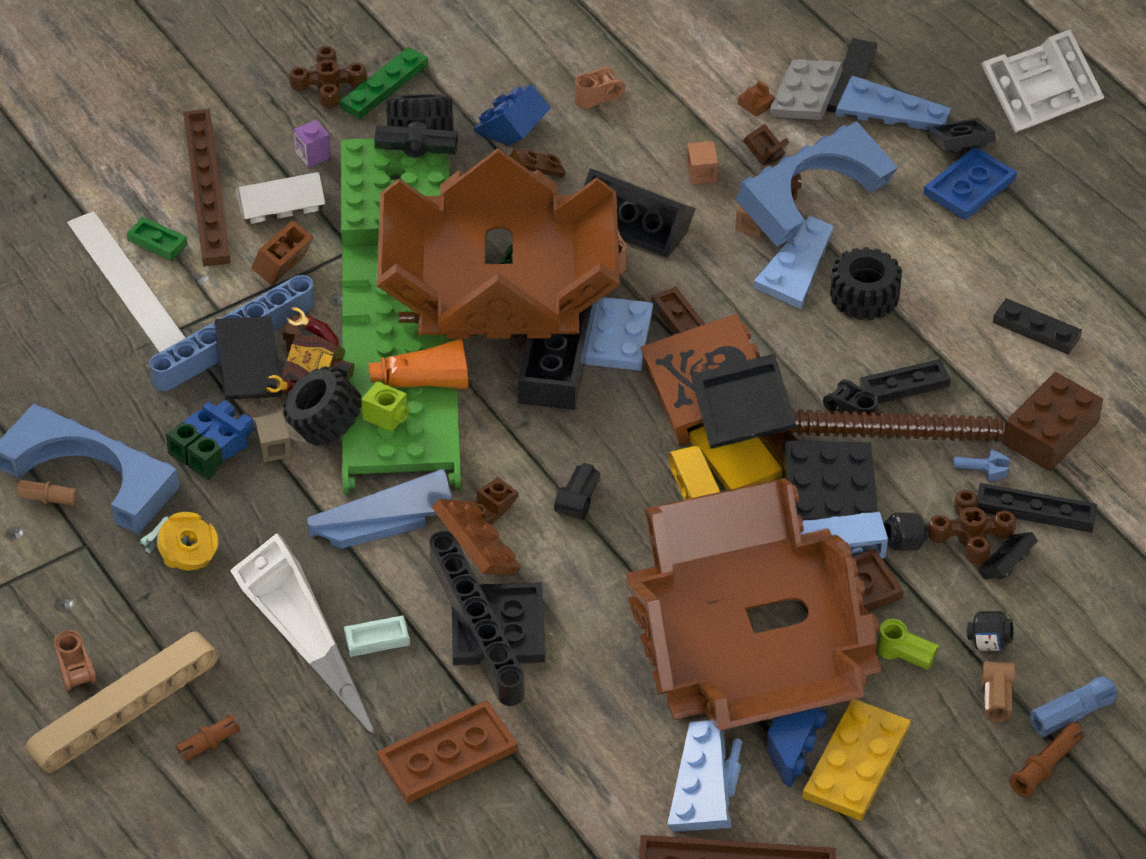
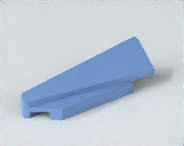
(381, 513)

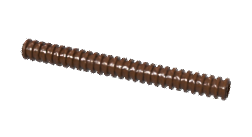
(897, 425)

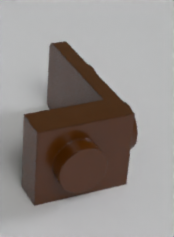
(532, 161)

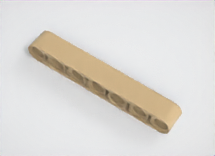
(121, 702)

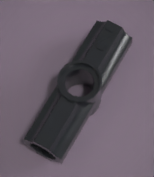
(416, 139)

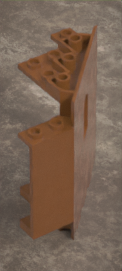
(436, 251)
(752, 555)

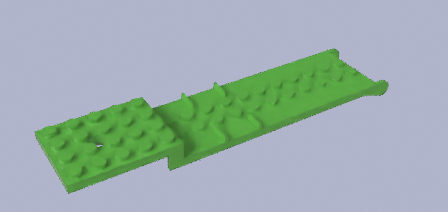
(371, 327)

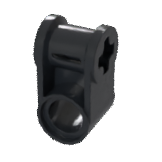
(850, 399)

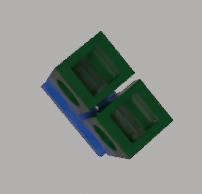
(209, 437)

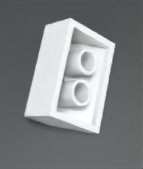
(280, 197)

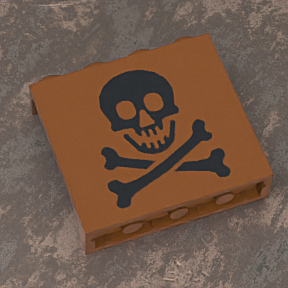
(690, 352)

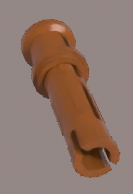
(1039, 766)

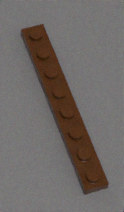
(206, 188)

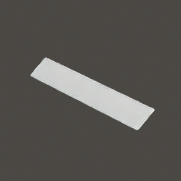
(126, 281)

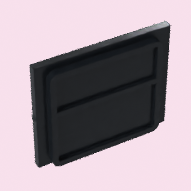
(743, 401)

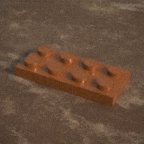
(447, 751)

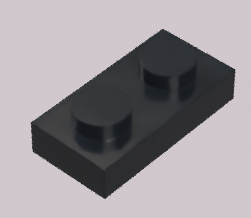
(1011, 552)

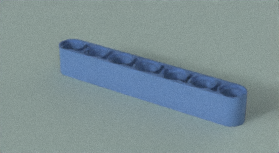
(200, 349)

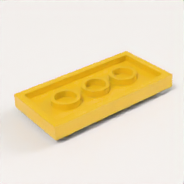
(856, 759)

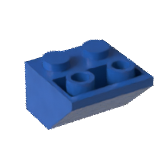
(512, 115)

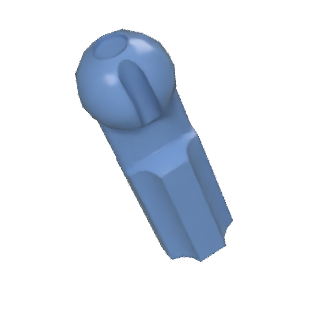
(1073, 705)

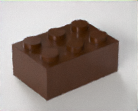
(1052, 421)

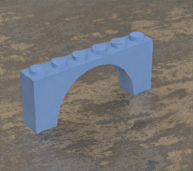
(847, 151)
(46, 436)

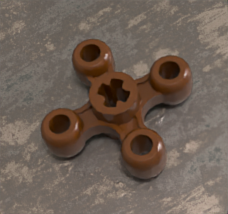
(327, 76)
(971, 527)

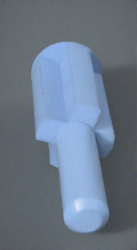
(733, 767)

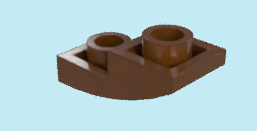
(495, 499)

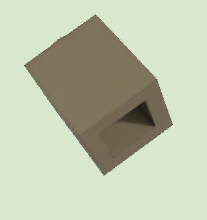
(273, 437)

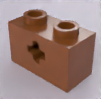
(282, 252)

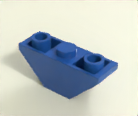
(791, 739)

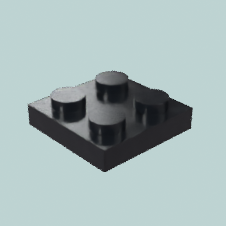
(961, 134)

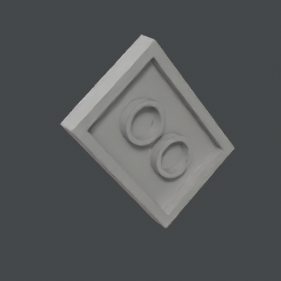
(806, 89)

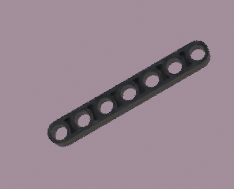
(477, 618)

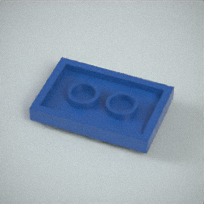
(970, 183)

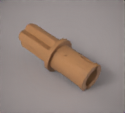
(47, 492)

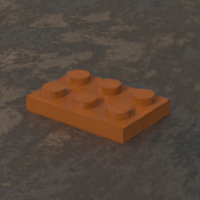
(477, 537)

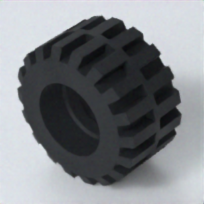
(429, 109)
(865, 283)
(322, 406)

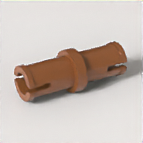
(208, 738)

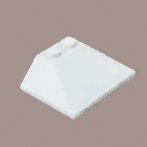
(1043, 82)

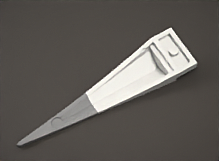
(283, 594)

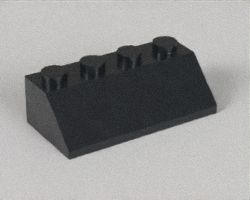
(647, 216)

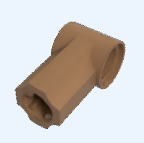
(998, 684)

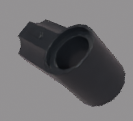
(576, 497)

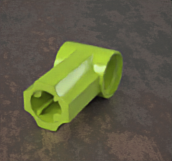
(897, 642)

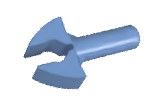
(987, 465)

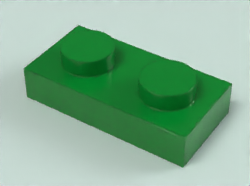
(157, 238)

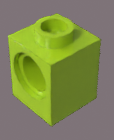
(385, 406)

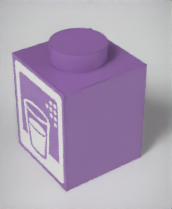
(312, 143)

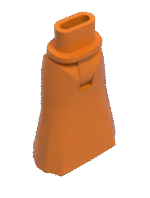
(434, 367)

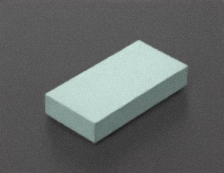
(377, 636)

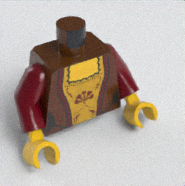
(311, 349)

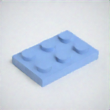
(618, 333)

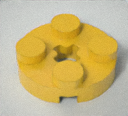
(185, 557)

